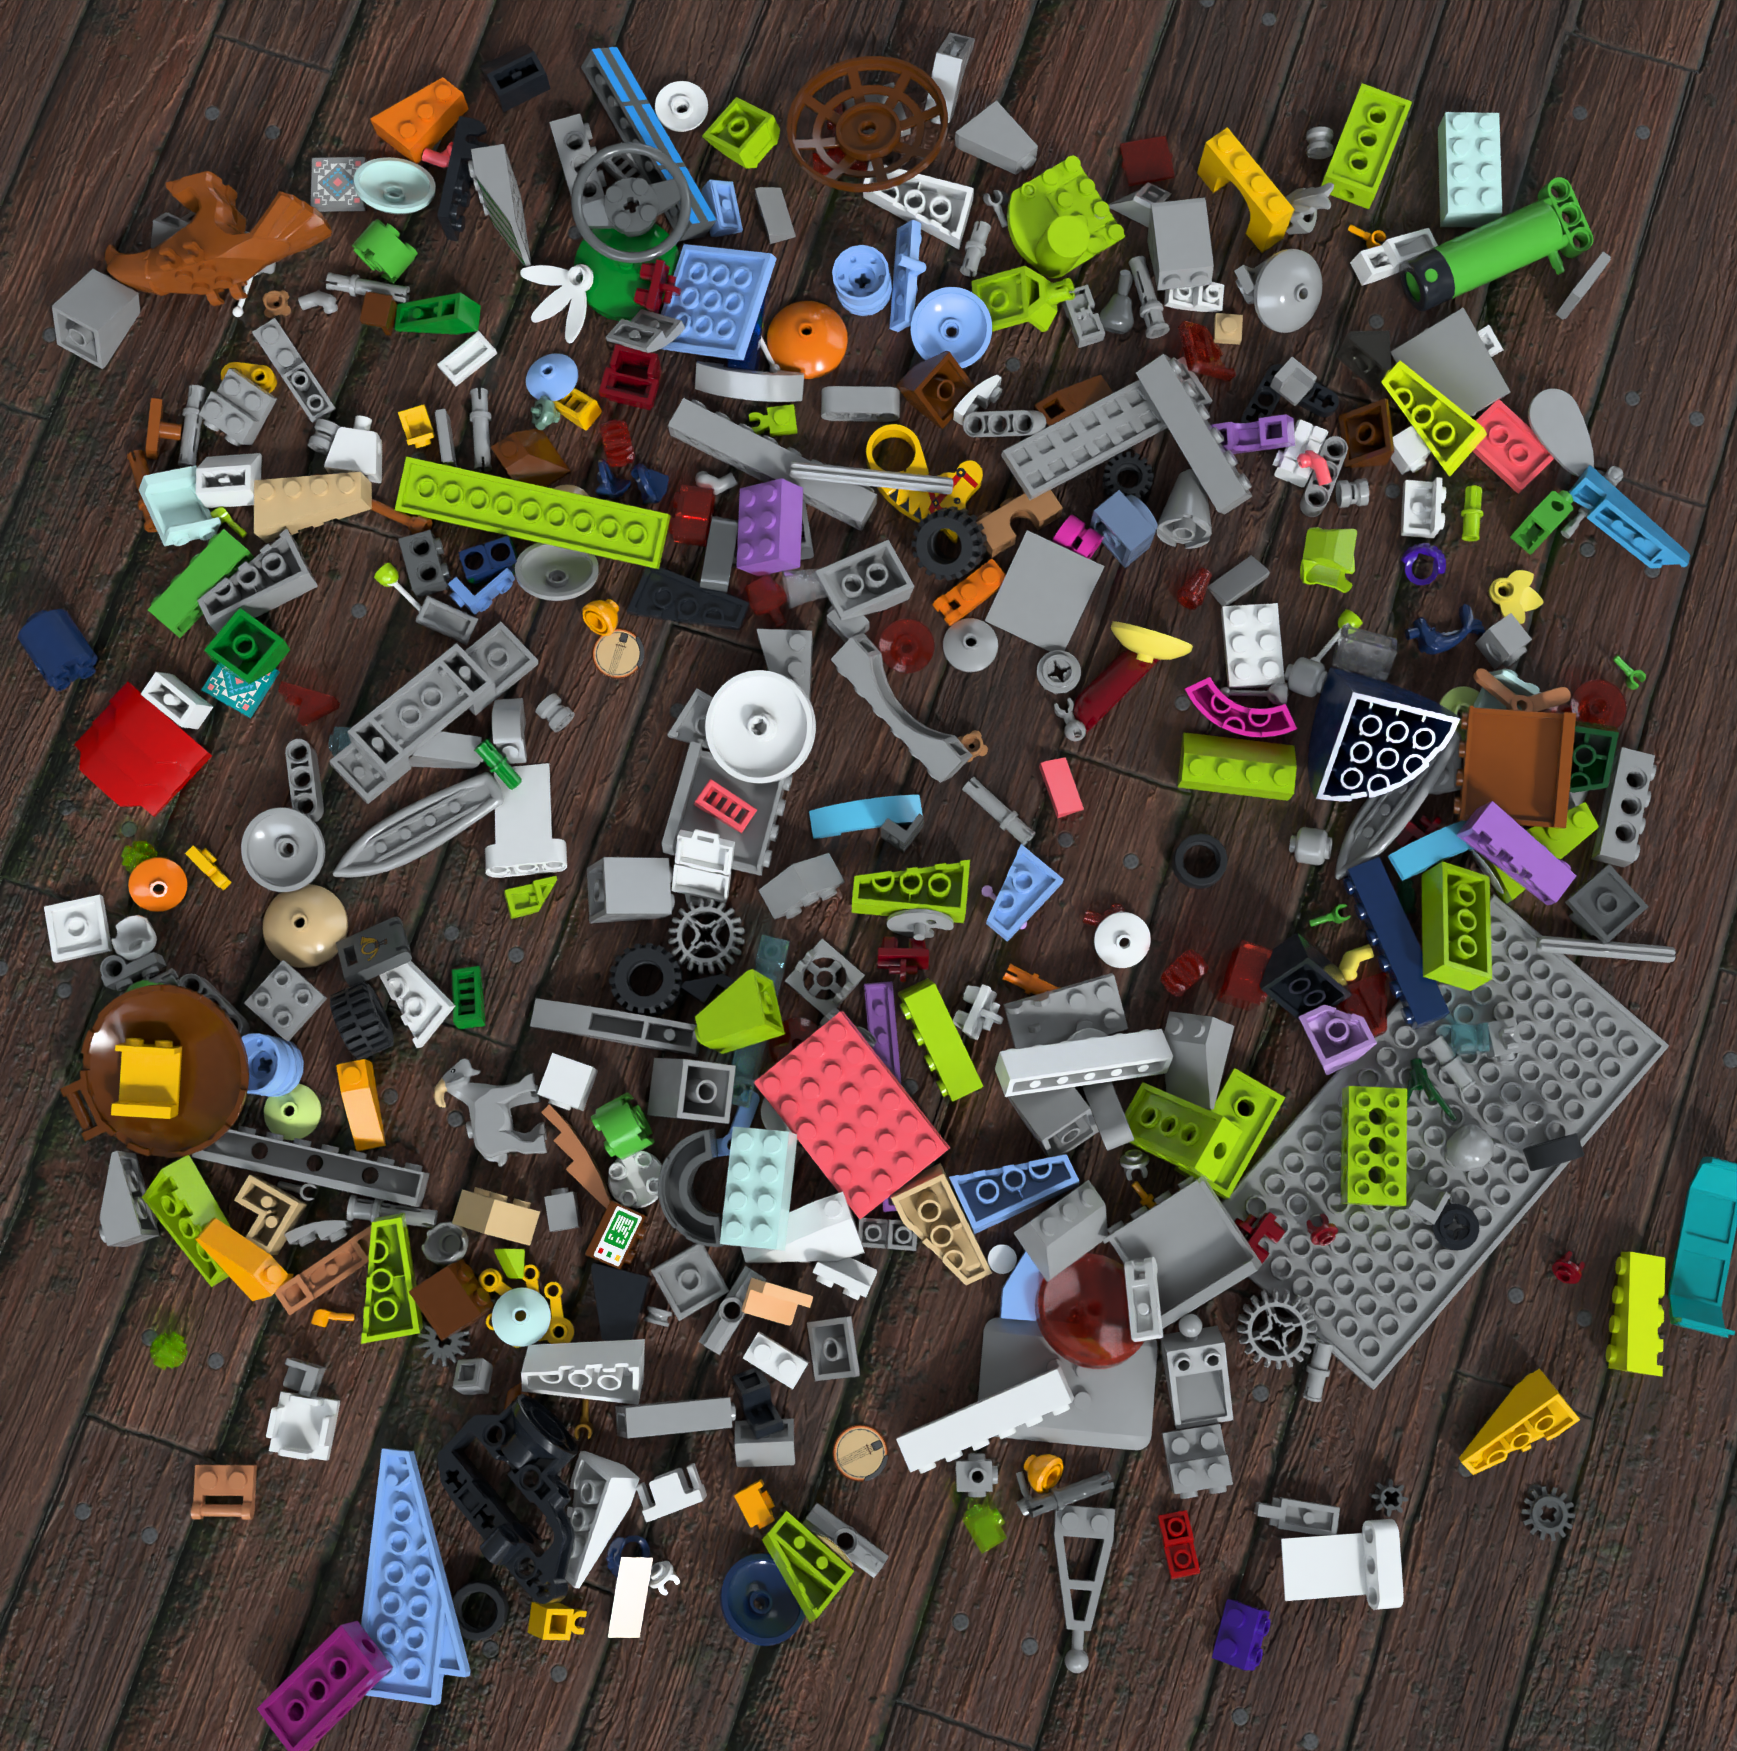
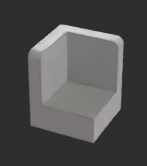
(1293, 381)
(1426, 1203)
(303, 1377)

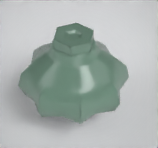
(544, 413)

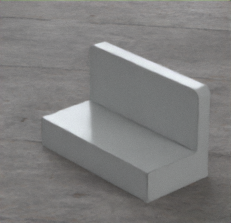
(770, 1450)

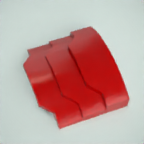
(138, 753)

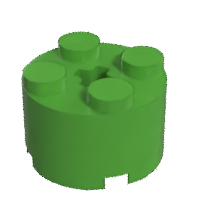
(384, 251)
(623, 1127)

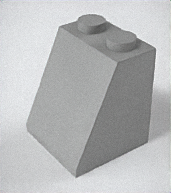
(1180, 244)
(95, 317)
(629, 889)
(691, 1090)
(1056, 1119)

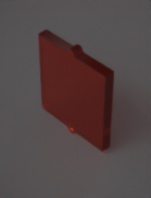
(1147, 160)

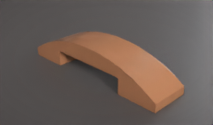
(325, 1273)

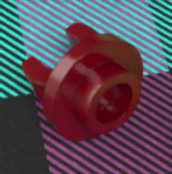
(1324, 1234)
(1566, 1270)

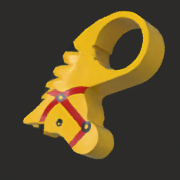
(920, 504)

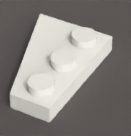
(418, 999)

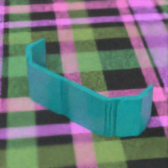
(1705, 1248)

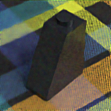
(619, 1301)

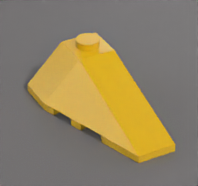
(1527, 1414)

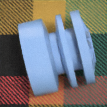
(859, 266)
(273, 1065)

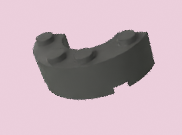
(677, 1190)

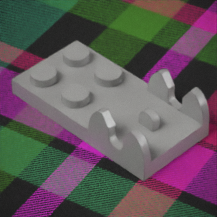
(1063, 1011)

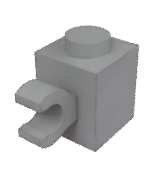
(1504, 1039)

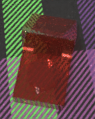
(313, 703)

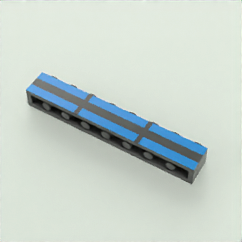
(638, 123)

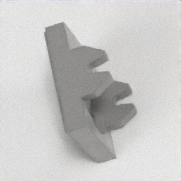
(821, 950)

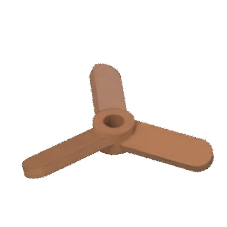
(1528, 703)

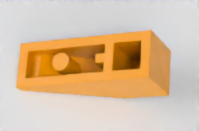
(361, 1103)
(242, 1260)

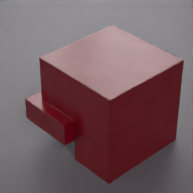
(632, 377)

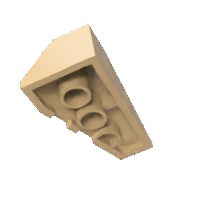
(935, 1215)

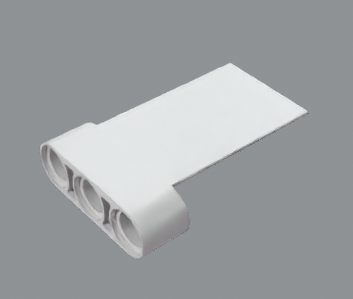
(525, 828)
(1346, 1565)

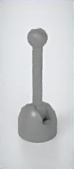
(1276, 693)

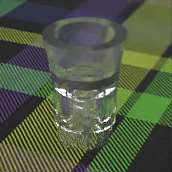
(802, 587)

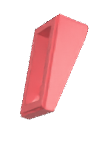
(720, 815)

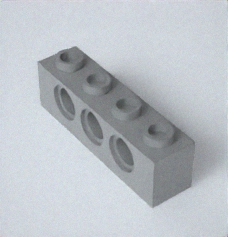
(572, 132)
(1612, 817)

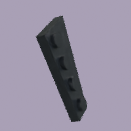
(680, 599)

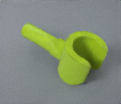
(224, 517)

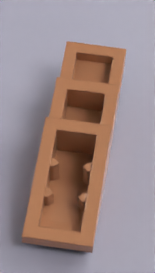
(583, 1167)

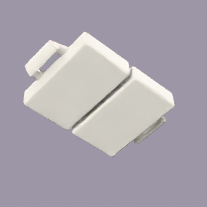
(702, 866)

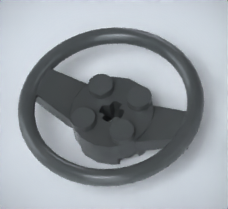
(651, 202)

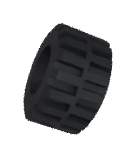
(931, 555)
(629, 963)
(361, 1020)

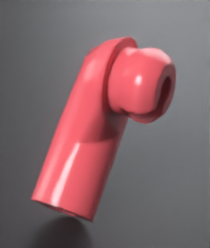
(437, 158)
(1317, 463)

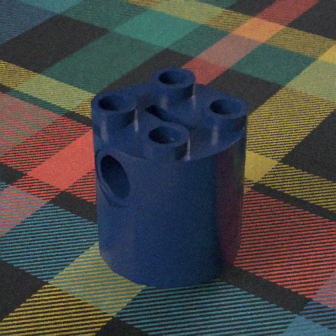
(57, 648)

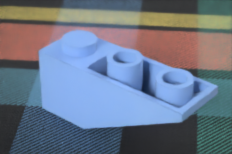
(1020, 1290)

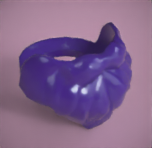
(1411, 555)

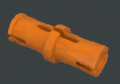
(1028, 982)

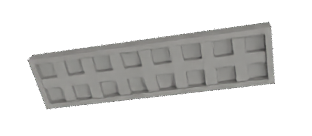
(1090, 436)

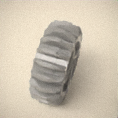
(715, 927)
(1289, 1325)

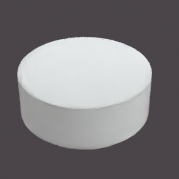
(1002, 1259)

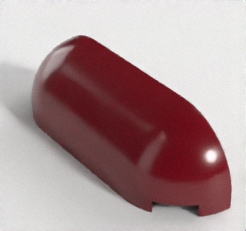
(1110, 688)

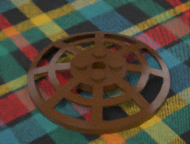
(864, 117)

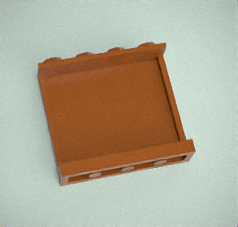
(1517, 763)

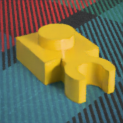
(205, 861)

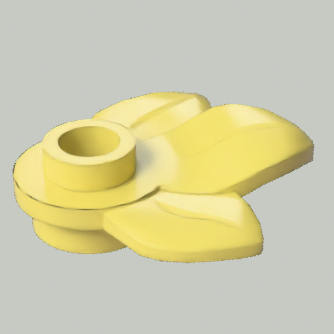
(1518, 596)

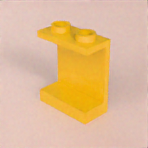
(148, 1079)

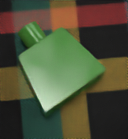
(1547, 516)

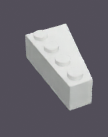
(586, 1370)

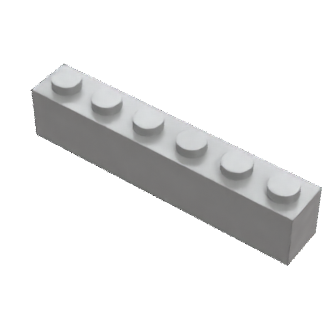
(1194, 434)

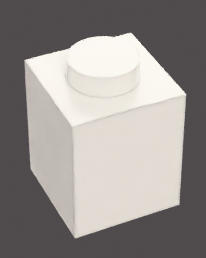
(1409, 451)

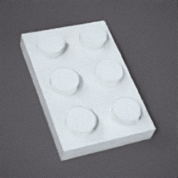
(1252, 645)

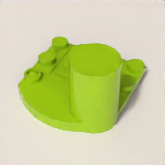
(1060, 220)

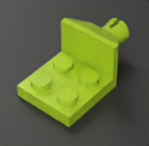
(1022, 297)

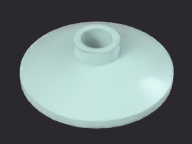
(526, 1331)

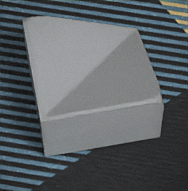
(473, 1376)

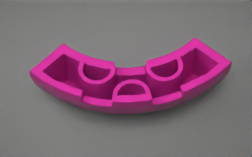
(1238, 718)

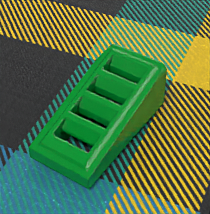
(476, 1019)

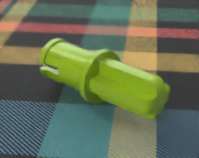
(1472, 513)

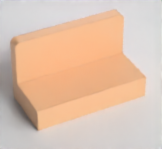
(773, 1301)

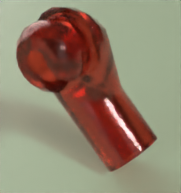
(1094, 918)

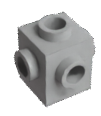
(964, 1473)

